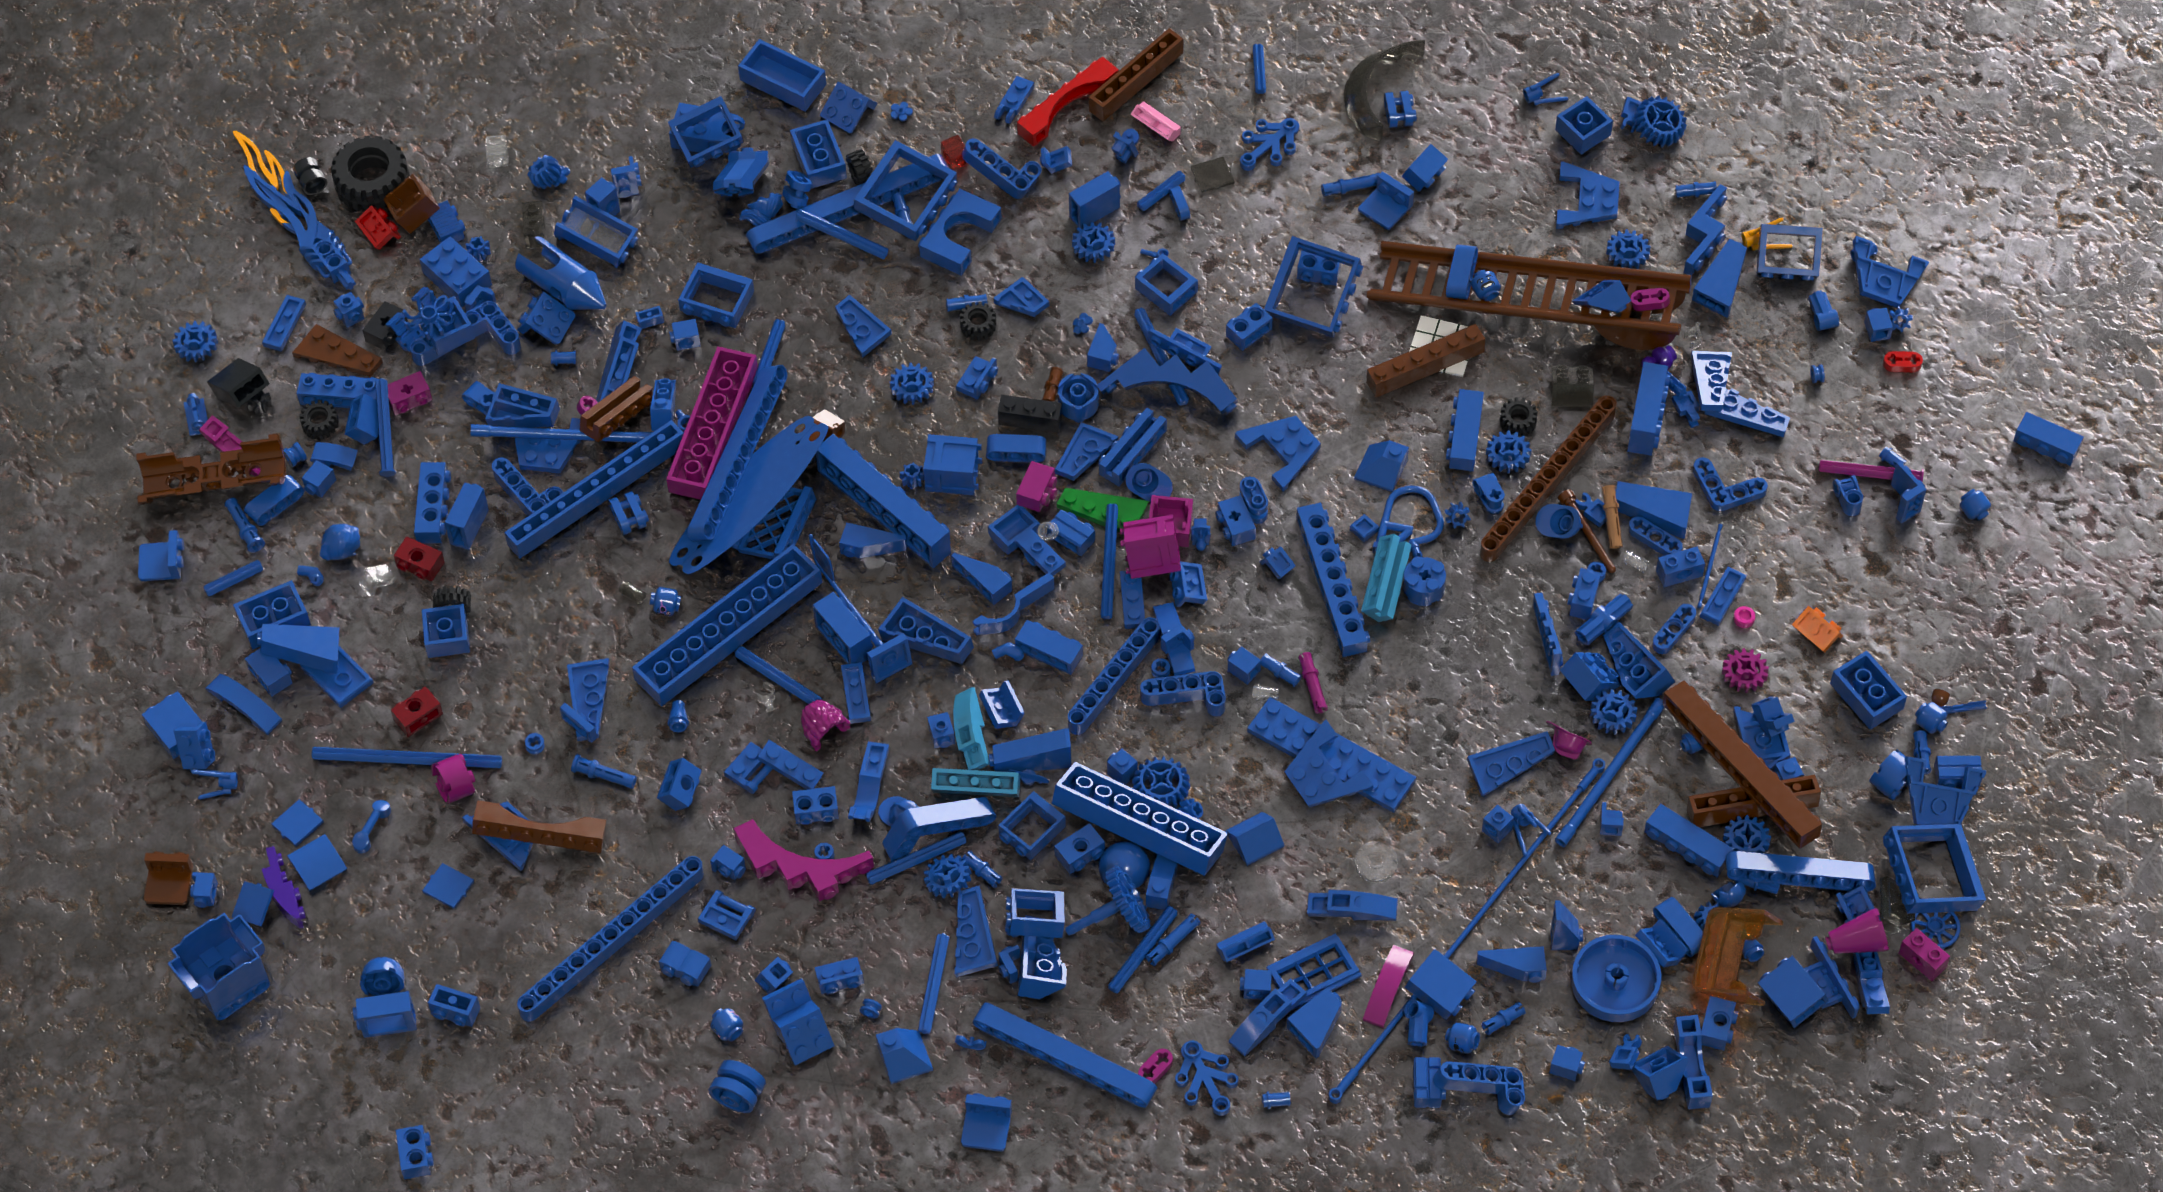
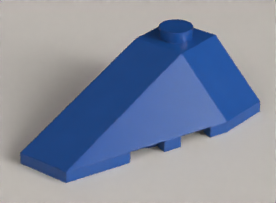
(1040, 967)

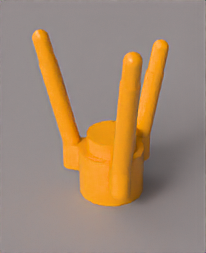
(1751, 238)

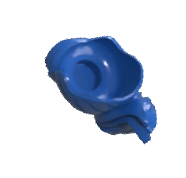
(762, 209)

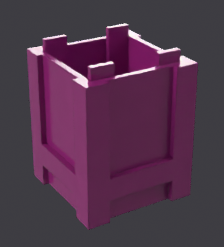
(1151, 546)

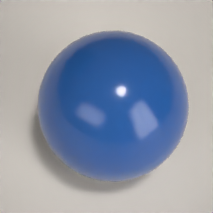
(1129, 858)

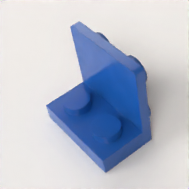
(846, 107)
(1387, 202)
(1911, 492)

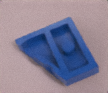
(1022, 298)

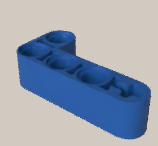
(975, 148)
(522, 488)
(1184, 694)
(1452, 1077)

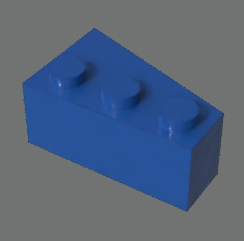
(521, 408)

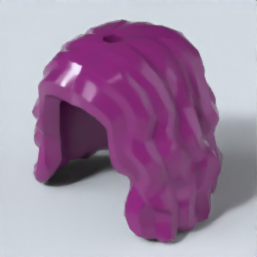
(819, 718)

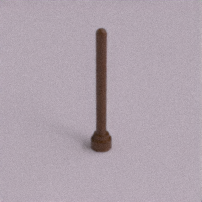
(1568, 498)

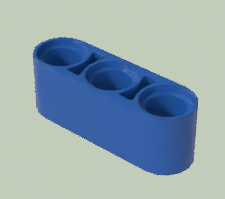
(1462, 271)
(1016, 448)
(274, 501)
(1680, 923)

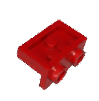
(377, 226)

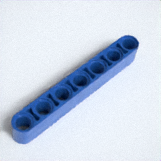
(1113, 684)
(1799, 871)

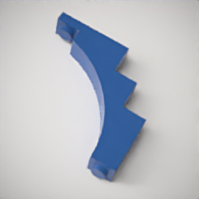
(1144, 370)

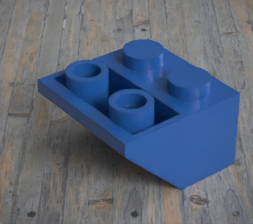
(1590, 675)

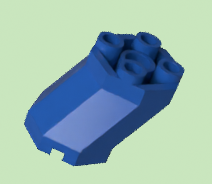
(741, 172)

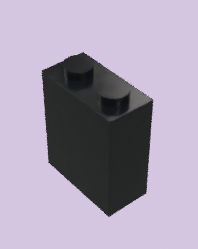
(238, 382)

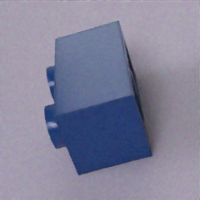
(649, 317)

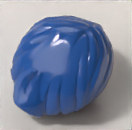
(339, 542)

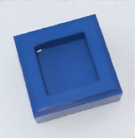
(1364, 528)

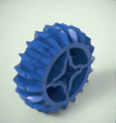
(1669, 120)
(1160, 776)

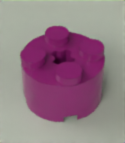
(453, 778)

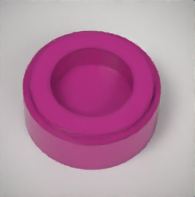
(1744, 617)

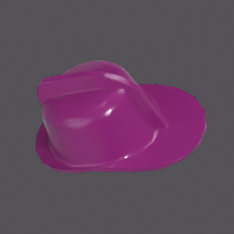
(1567, 743)

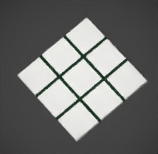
(1432, 330)

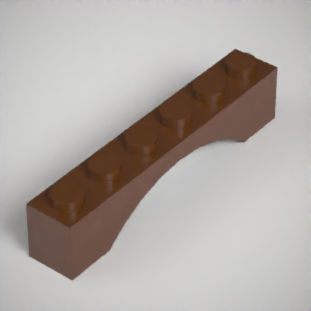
(581, 834)

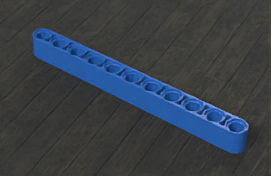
(840, 206)
(737, 453)
(609, 947)

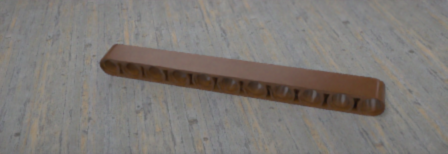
(1544, 485)

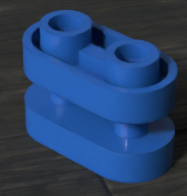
(1405, 101)
(795, 191)
(1254, 499)
(633, 503)

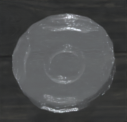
(1376, 862)

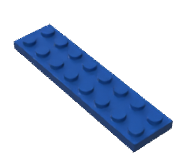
(1291, 731)

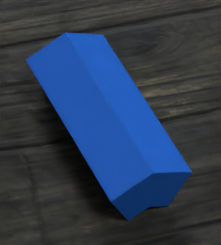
(1244, 942)

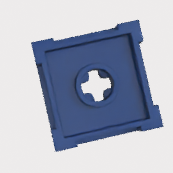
(951, 464)

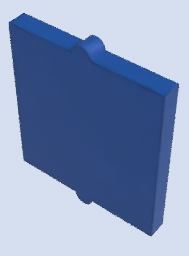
(297, 822)
(448, 886)
(253, 903)

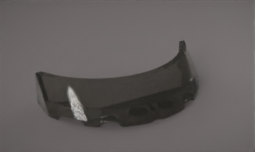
(1356, 87)

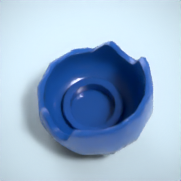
(1729, 894)

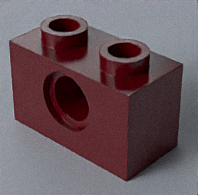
(430, 559)
(411, 721)

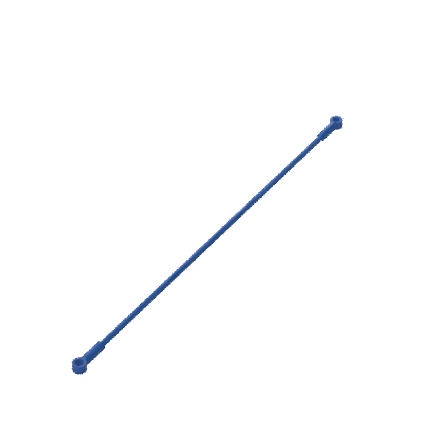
(1352, 1074)

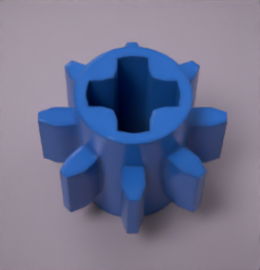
(478, 248)
(1904, 314)
(912, 475)
(1459, 521)
(1191, 808)

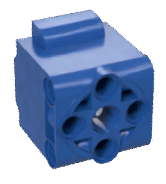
(220, 949)

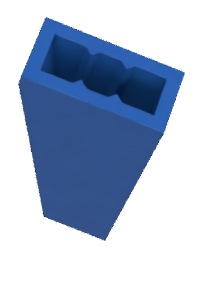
(1720, 281)
(1660, 506)
(302, 645)
(1033, 753)

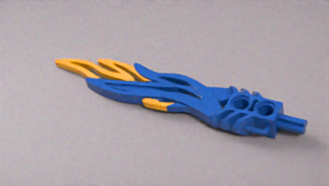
(323, 256)

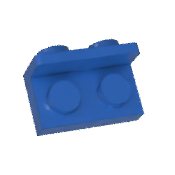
(977, 377)
(1188, 584)
(839, 975)

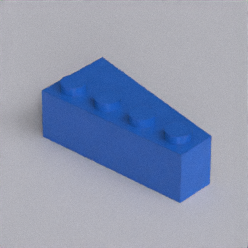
(926, 632)

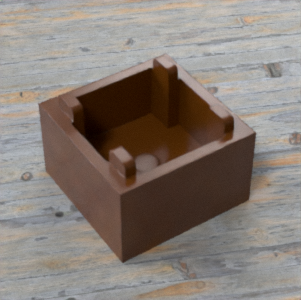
(411, 203)

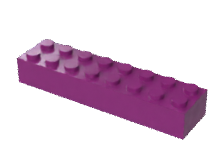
(712, 421)

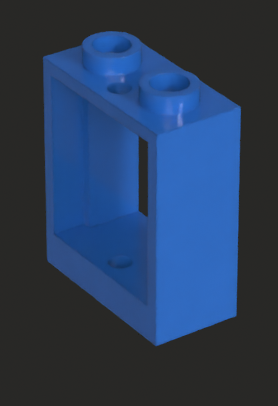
(1178, 297)
(1044, 810)
(1036, 900)
(385, 1014)

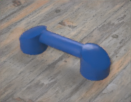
(361, 841)

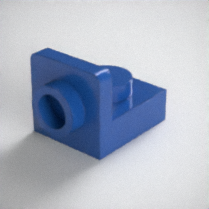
(1278, 561)

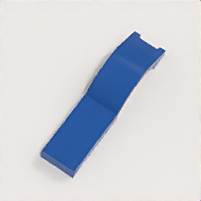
(1022, 599)
(869, 781)

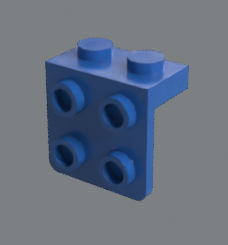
(547, 318)
(162, 559)
(986, 1122)

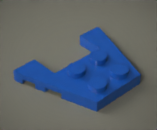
(1596, 197)
(1881, 280)
(1289, 440)
(546, 454)
(1315, 776)
(1937, 803)

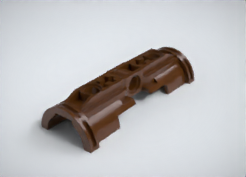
(163, 468)

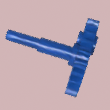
(1125, 899)

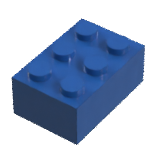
(818, 153)
(454, 270)
(275, 606)
(842, 629)
(1868, 690)

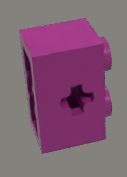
(408, 393)
(1924, 954)

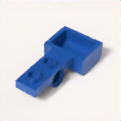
(1019, 529)

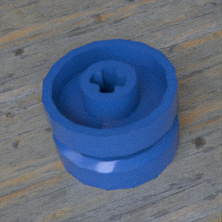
(737, 1086)

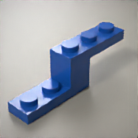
(1705, 230)

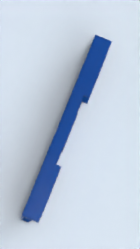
(1965, 707)

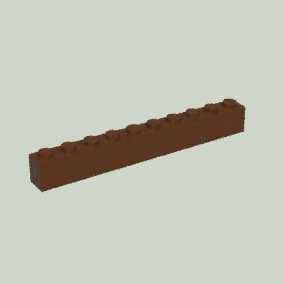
(1742, 764)

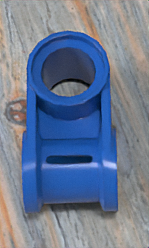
(478, 397)
(1489, 492)
(1847, 492)

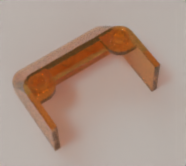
(1722, 952)

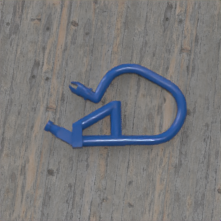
(1407, 530)

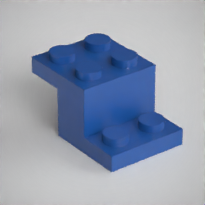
(798, 1021)

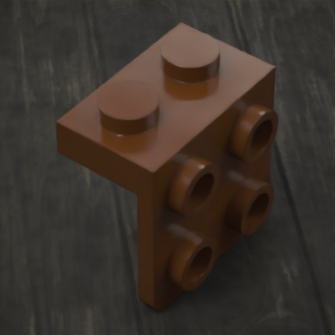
(168, 878)

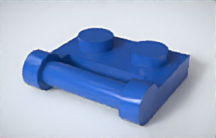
(744, 766)
(724, 920)

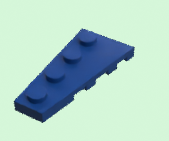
(1547, 633)
(1503, 763)

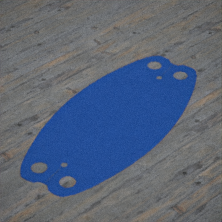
(764, 483)

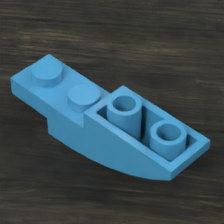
(968, 731)

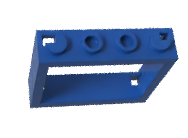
(897, 150)
(1284, 272)
(1962, 860)

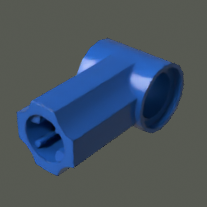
(1823, 314)
(1419, 1016)

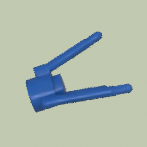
(1534, 92)
(227, 780)
(1524, 817)

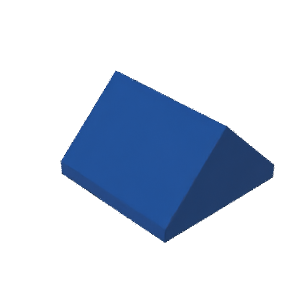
(1255, 837)

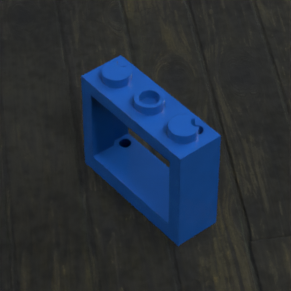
(698, 114)
(1789, 273)
(721, 279)

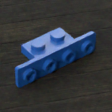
(1184, 346)
(1828, 979)

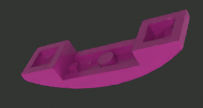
(221, 438)
(1387, 986)

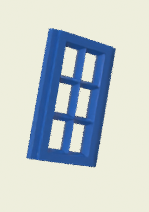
(1314, 951)

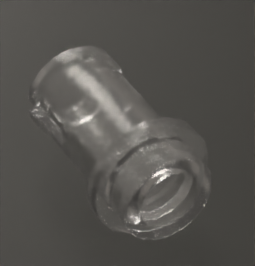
(1635, 561)
(1263, 692)

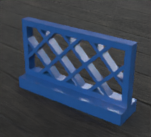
(791, 531)

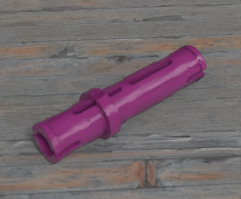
(1311, 674)

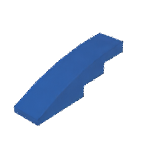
(1180, 657)

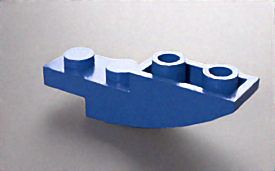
(1352, 904)
(1870, 983)
(1266, 1016)

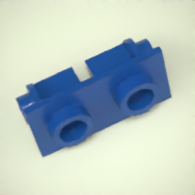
(195, 413)

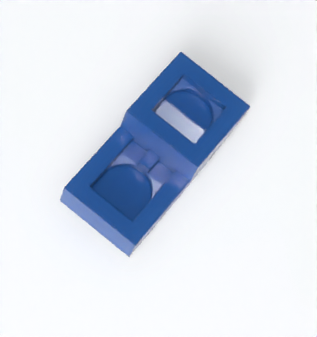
(334, 454)

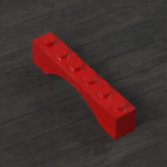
(1036, 124)

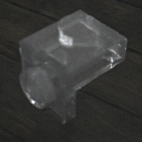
(376, 577)

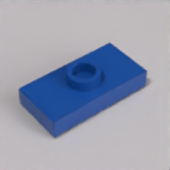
(578, 722)

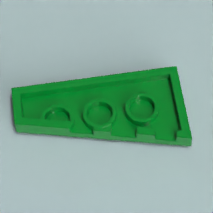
(1093, 506)

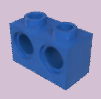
(1316, 268)
(1251, 329)
(815, 800)
(410, 1152)

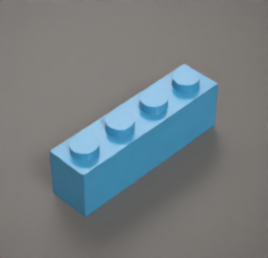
(975, 782)

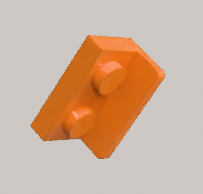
(1817, 629)

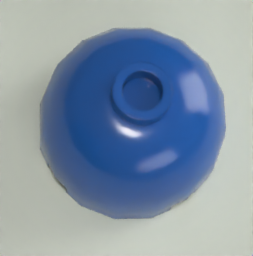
(382, 977)

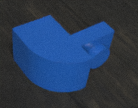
(1771, 716)

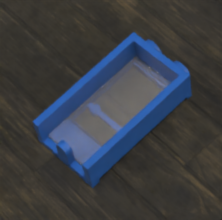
(597, 232)

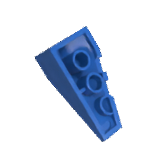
(1638, 669)

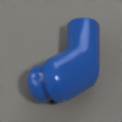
(1009, 649)

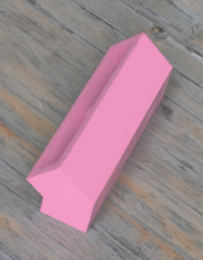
(1156, 121)

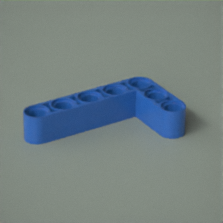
(485, 318)
(933, 820)

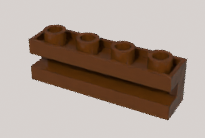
(616, 409)

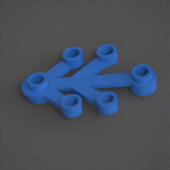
(1269, 140)
(1205, 1074)

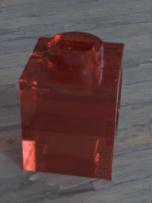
(952, 152)

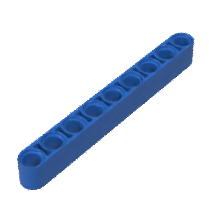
(1065, 1055)

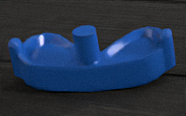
(971, 1044)

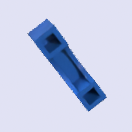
(1695, 1080)

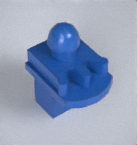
(1200, 534)

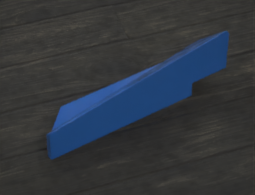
(619, 358)

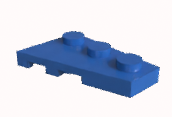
(861, 325)
(1083, 450)

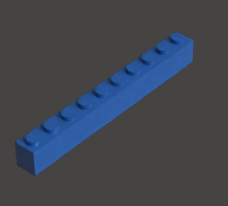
(594, 489)

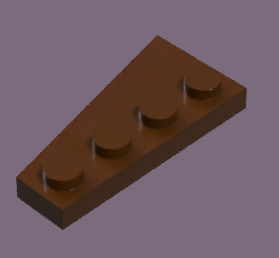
(336, 351)

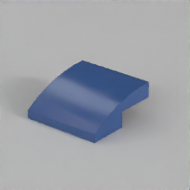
(317, 862)

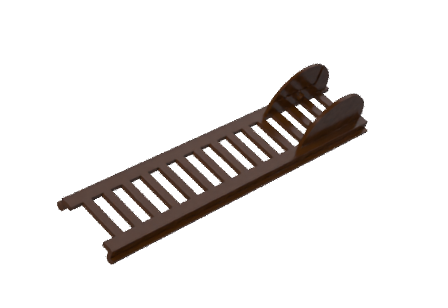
(1623, 330)

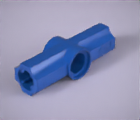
(1603, 619)

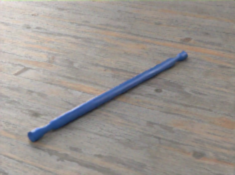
(1709, 566)

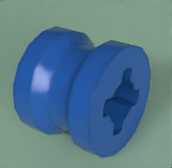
(294, 454)

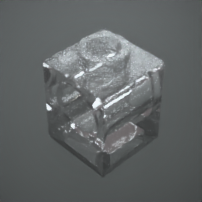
(497, 151)

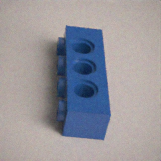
(432, 474)

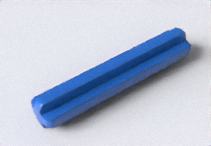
(1259, 69)
(1160, 191)
(233, 578)

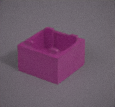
(1182, 513)

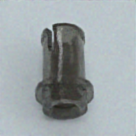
(632, 592)

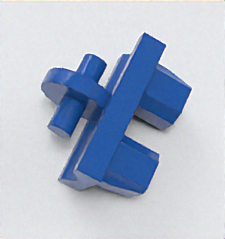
(1125, 145)

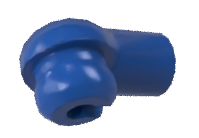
(312, 573)

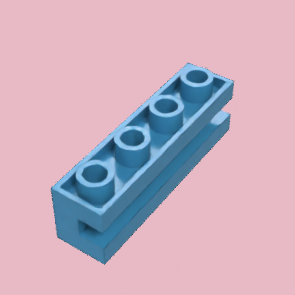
(1386, 578)

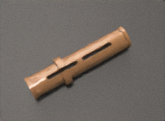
(1612, 519)

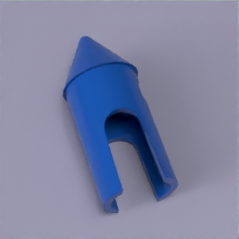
(566, 281)

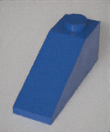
(867, 542)
(986, 578)
(1161, 883)
(1564, 929)
(1519, 963)

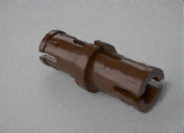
(1052, 384)

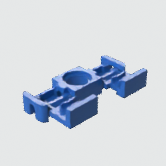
(398, 324)

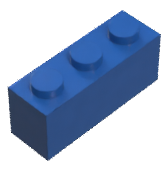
(2048, 439)
(1049, 646)

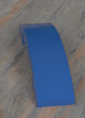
(244, 701)

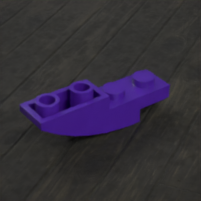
(284, 895)

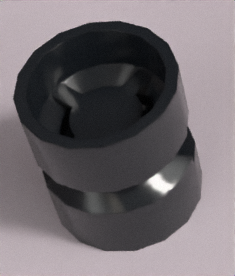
(310, 176)

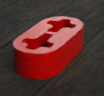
(1902, 361)

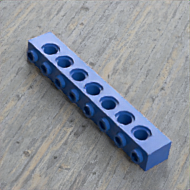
(1349, 642)

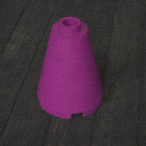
(1859, 935)

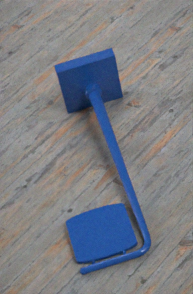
(886, 657)

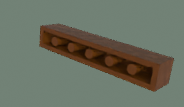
(1135, 75)
(1425, 360)
(1728, 804)

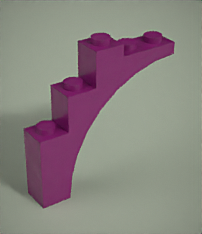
(794, 869)

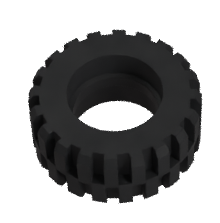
(362, 155)

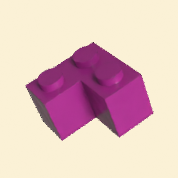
(1037, 487)

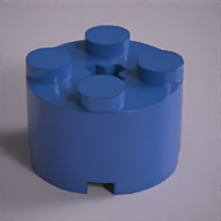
(1078, 397)
(1424, 581)
(1891, 775)

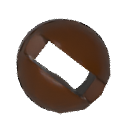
(1940, 697)

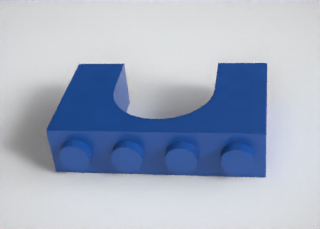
(962, 208)

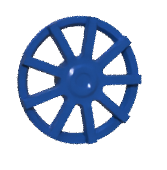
(1936, 927)

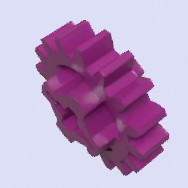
(1746, 674)

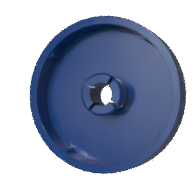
(1620, 957)

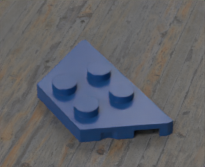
(1770, 749)
(512, 850)

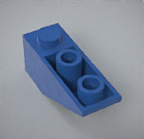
(662, 403)

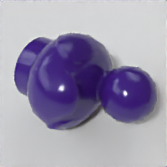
(1661, 356)

